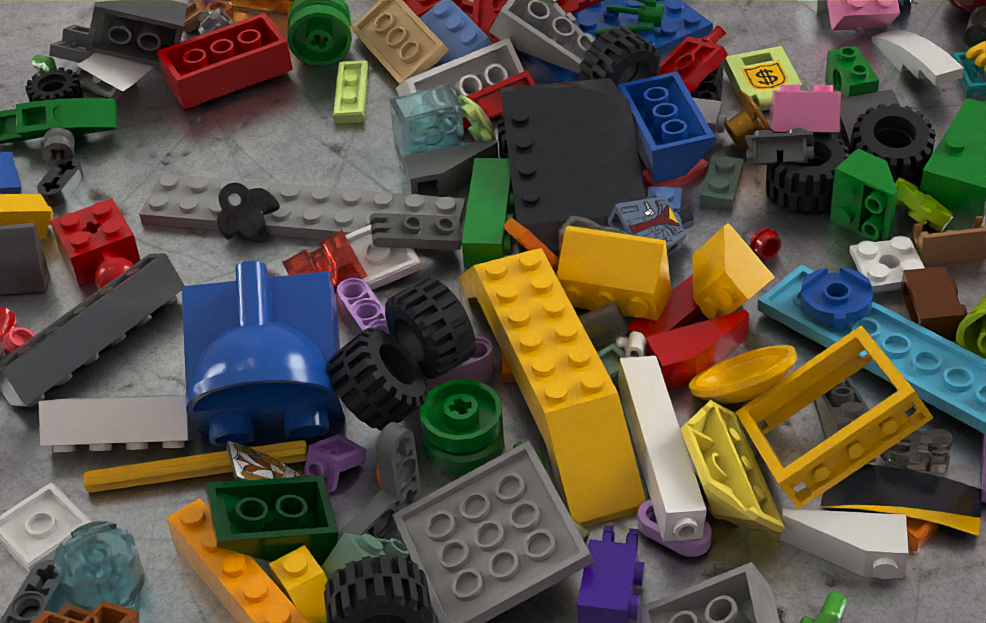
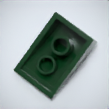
(273, 517)

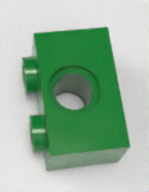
(850, 72)

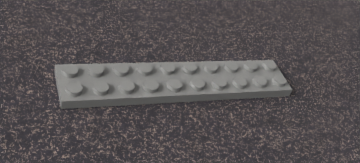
(303, 209)

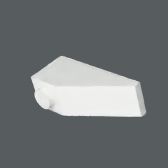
(853, 540)

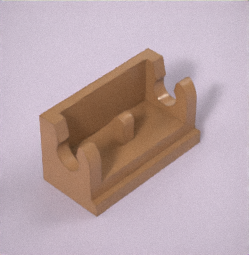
(950, 245)

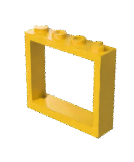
(850, 446)

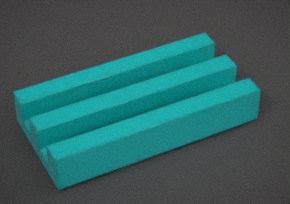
(970, 81)

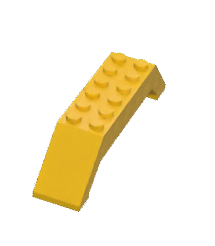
(561, 384)

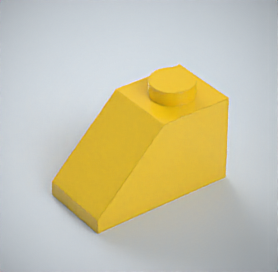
(302, 583)

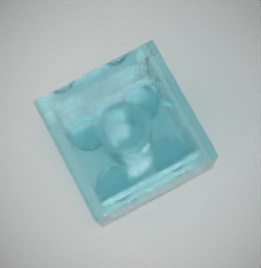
(426, 121)

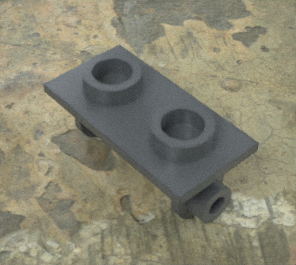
(792, 144)

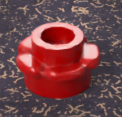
(765, 243)

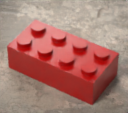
(224, 60)

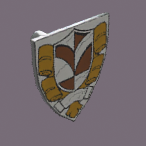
(254, 465)

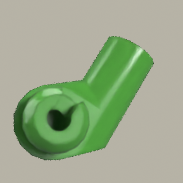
(43, 63)
(830, 611)

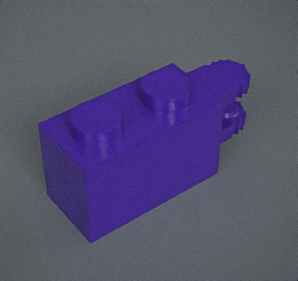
(611, 580)

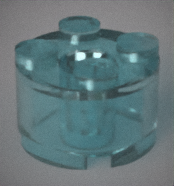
(100, 566)

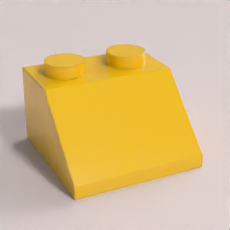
(726, 273)

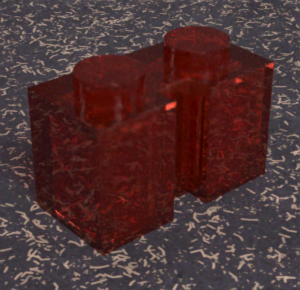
(333, 256)

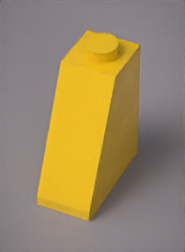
(26, 209)

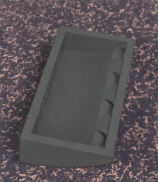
(22, 260)

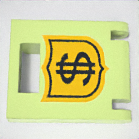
(760, 73)

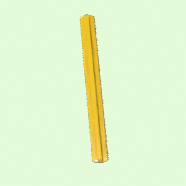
(184, 467)

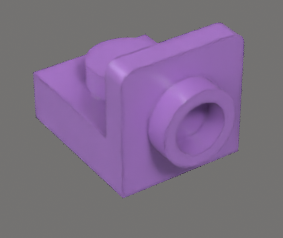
(332, 457)

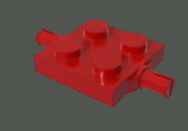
(695, 58)

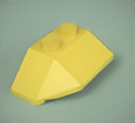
(729, 470)

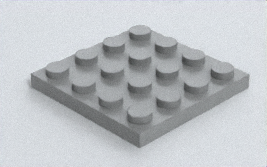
(492, 538)

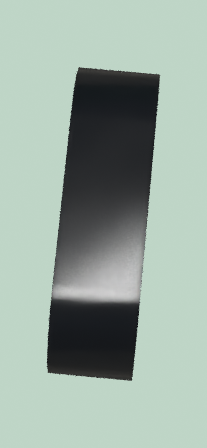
(60, 181)

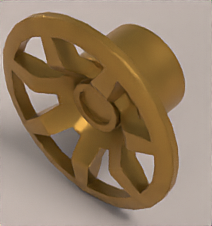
(746, 121)

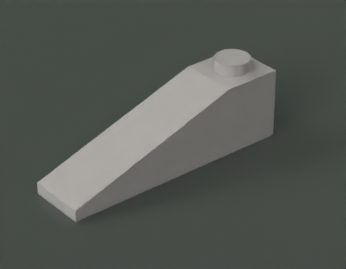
(543, 31)

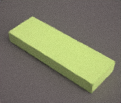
(351, 92)

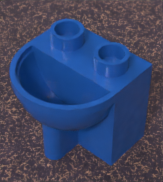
(261, 354)

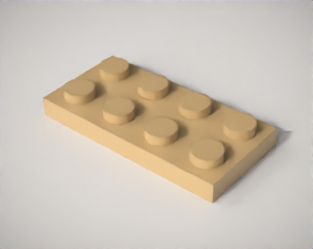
(399, 39)

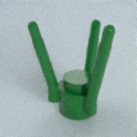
(649, 14)

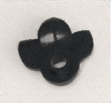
(248, 215)

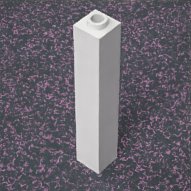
(661, 450)

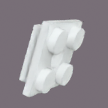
(875, 257)

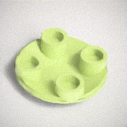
(481, 126)

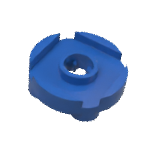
(820, 298)

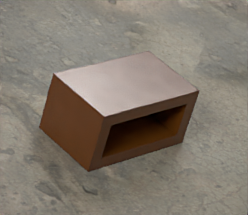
(932, 300)

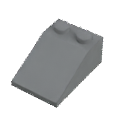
(728, 598)

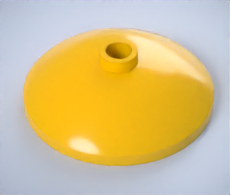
(744, 375)

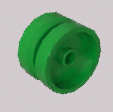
(319, 31)
(462, 426)

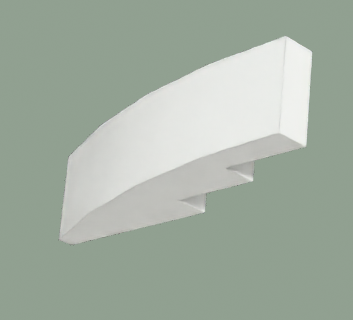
(918, 55)

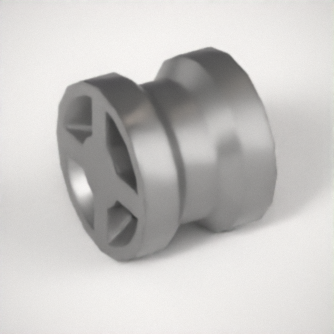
(54, 141)

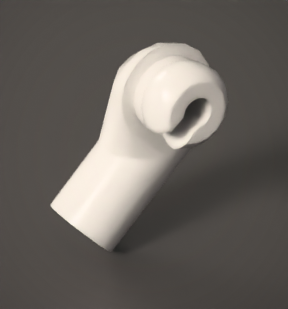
(632, 346)

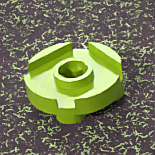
(922, 207)

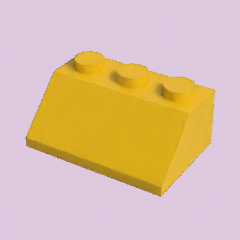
(615, 266)

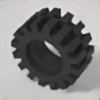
(54, 85)

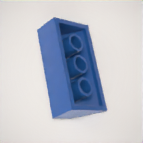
(667, 125)

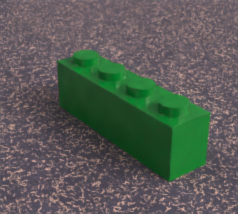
(487, 211)

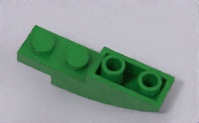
(76, 115)

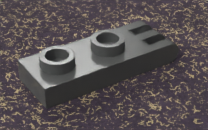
(416, 231)

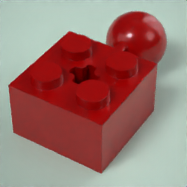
(96, 243)

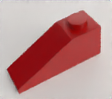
(696, 347)

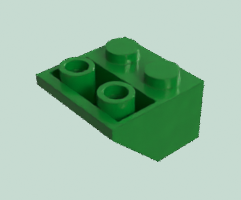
(864, 196)

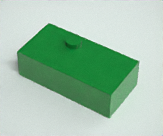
(958, 165)

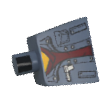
(652, 219)

